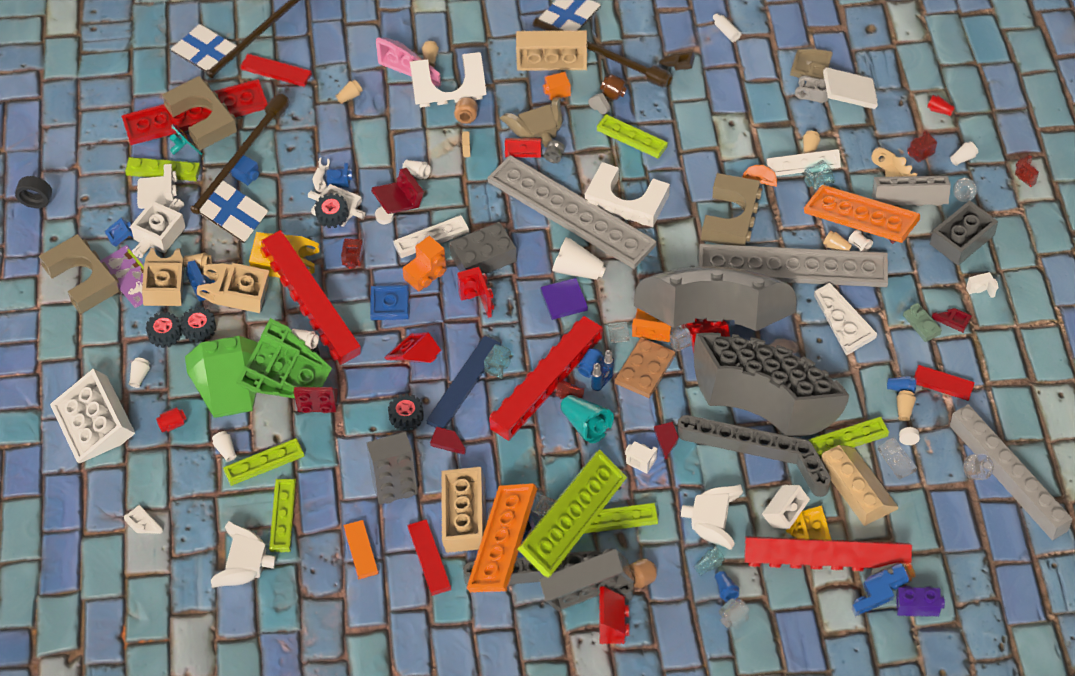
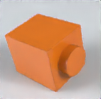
(557, 86)

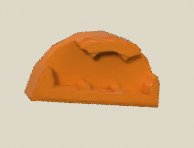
(761, 173)

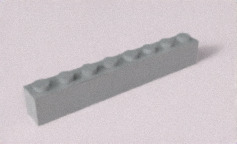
(1011, 472)

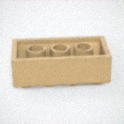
(857, 484)

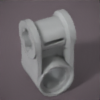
(814, 89)

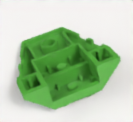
(282, 364)
(215, 370)

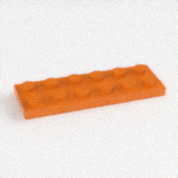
(862, 213)
(502, 538)

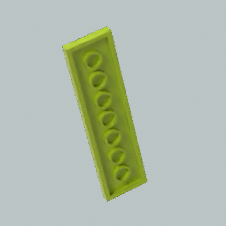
(572, 513)

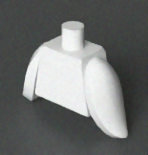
(711, 513)
(245, 558)

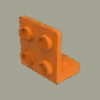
(650, 327)

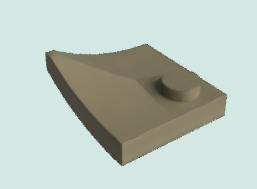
(810, 63)

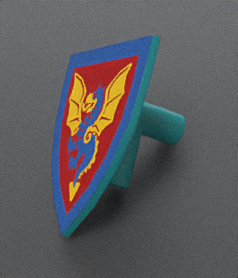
(180, 143)

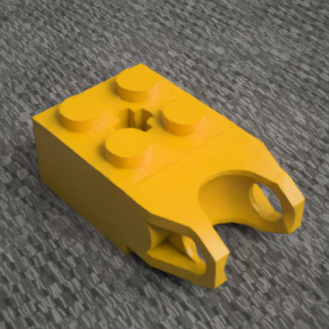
(298, 243)

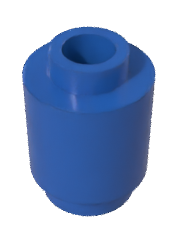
(587, 363)

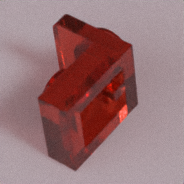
(1026, 172)

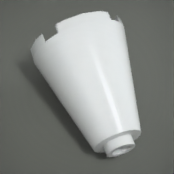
(578, 261)

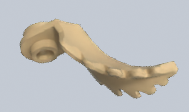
(893, 165)

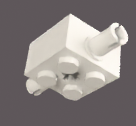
(157, 227)

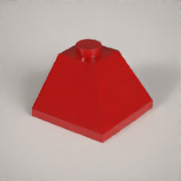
(416, 349)

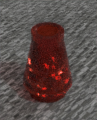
(565, 389)

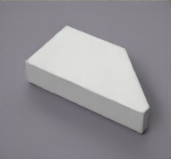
(142, 521)

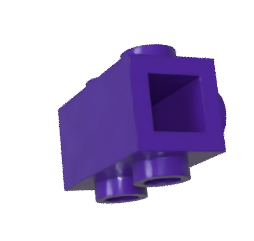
(919, 601)

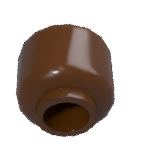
(613, 87)

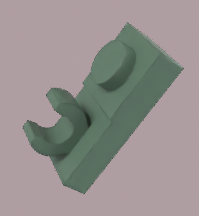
(922, 322)

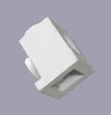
(640, 456)

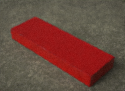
(944, 382)

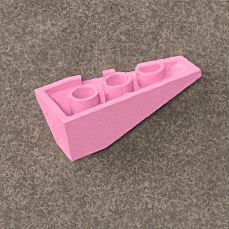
(398, 57)

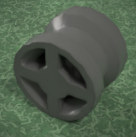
(554, 151)

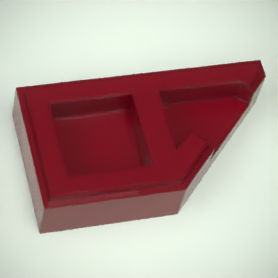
(953, 318)
(666, 437)
(447, 440)

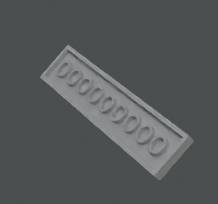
(572, 212)
(801, 265)

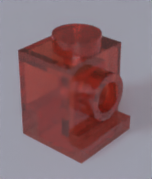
(922, 147)
(352, 256)

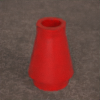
(939, 105)

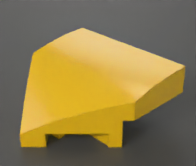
(810, 525)

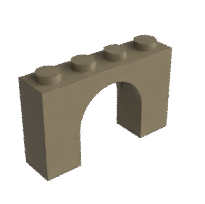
(199, 94)
(733, 230)
(77, 253)

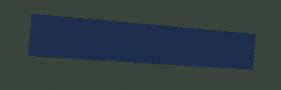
(461, 385)

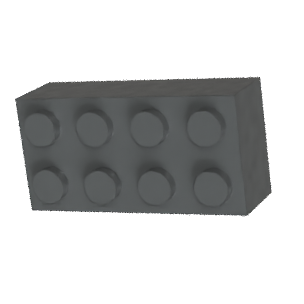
(392, 468)
(583, 580)

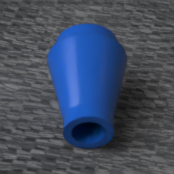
(904, 383)
(726, 587)

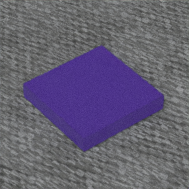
(564, 298)

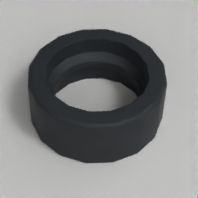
(35, 184)

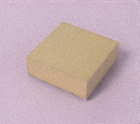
(466, 144)

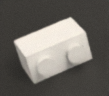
(786, 506)

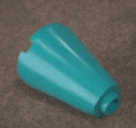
(587, 418)

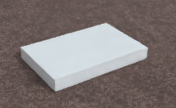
(850, 88)

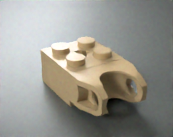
(163, 279)
(235, 286)

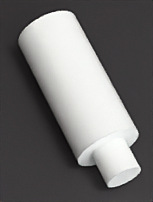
(727, 27)

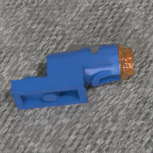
(880, 586)

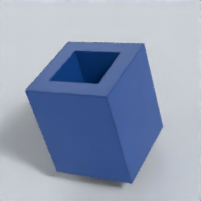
(246, 170)

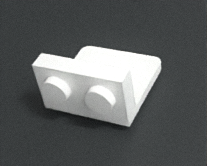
(158, 189)

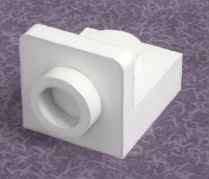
(982, 282)

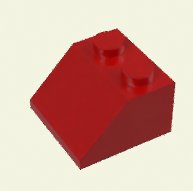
(612, 617)

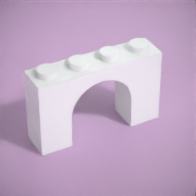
(426, 92)
(642, 210)

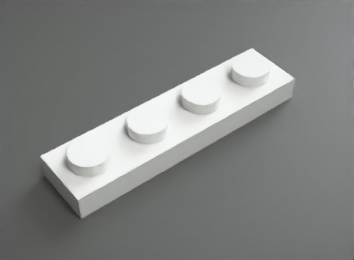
(797, 163)
(440, 233)

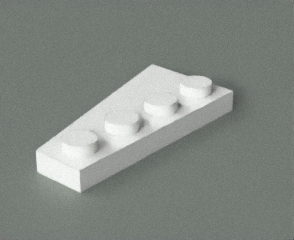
(844, 320)

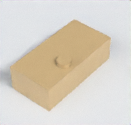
(551, 50)
(463, 509)

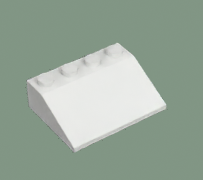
(92, 417)

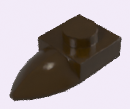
(679, 61)

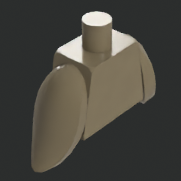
(536, 123)

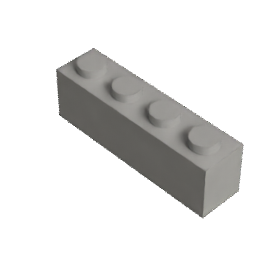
(912, 190)

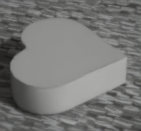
(599, 103)

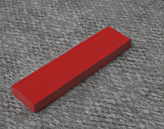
(276, 70)
(429, 557)

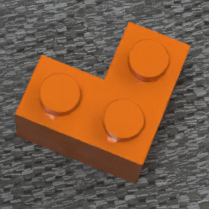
(427, 265)

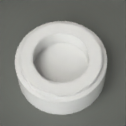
(382, 217)
(909, 436)

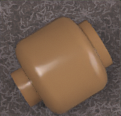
(466, 110)
(643, 572)

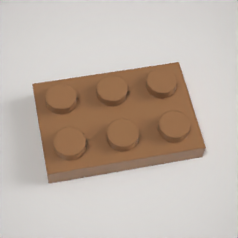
(645, 367)

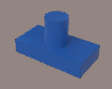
(196, 278)

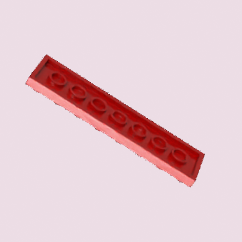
(157, 120)

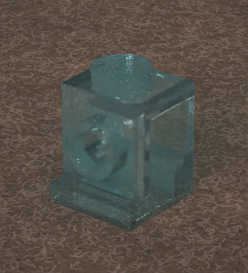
(818, 175)
(497, 361)

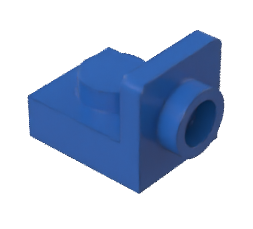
(339, 177)
(119, 231)

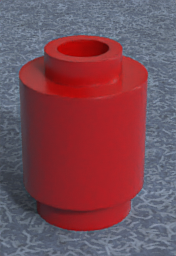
(171, 419)

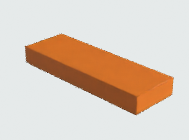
(360, 549)

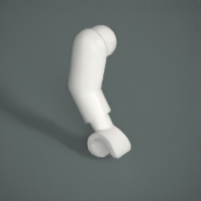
(318, 179)

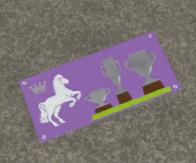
(128, 272)

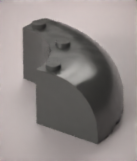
(715, 295)
(767, 383)

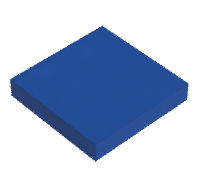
(389, 302)

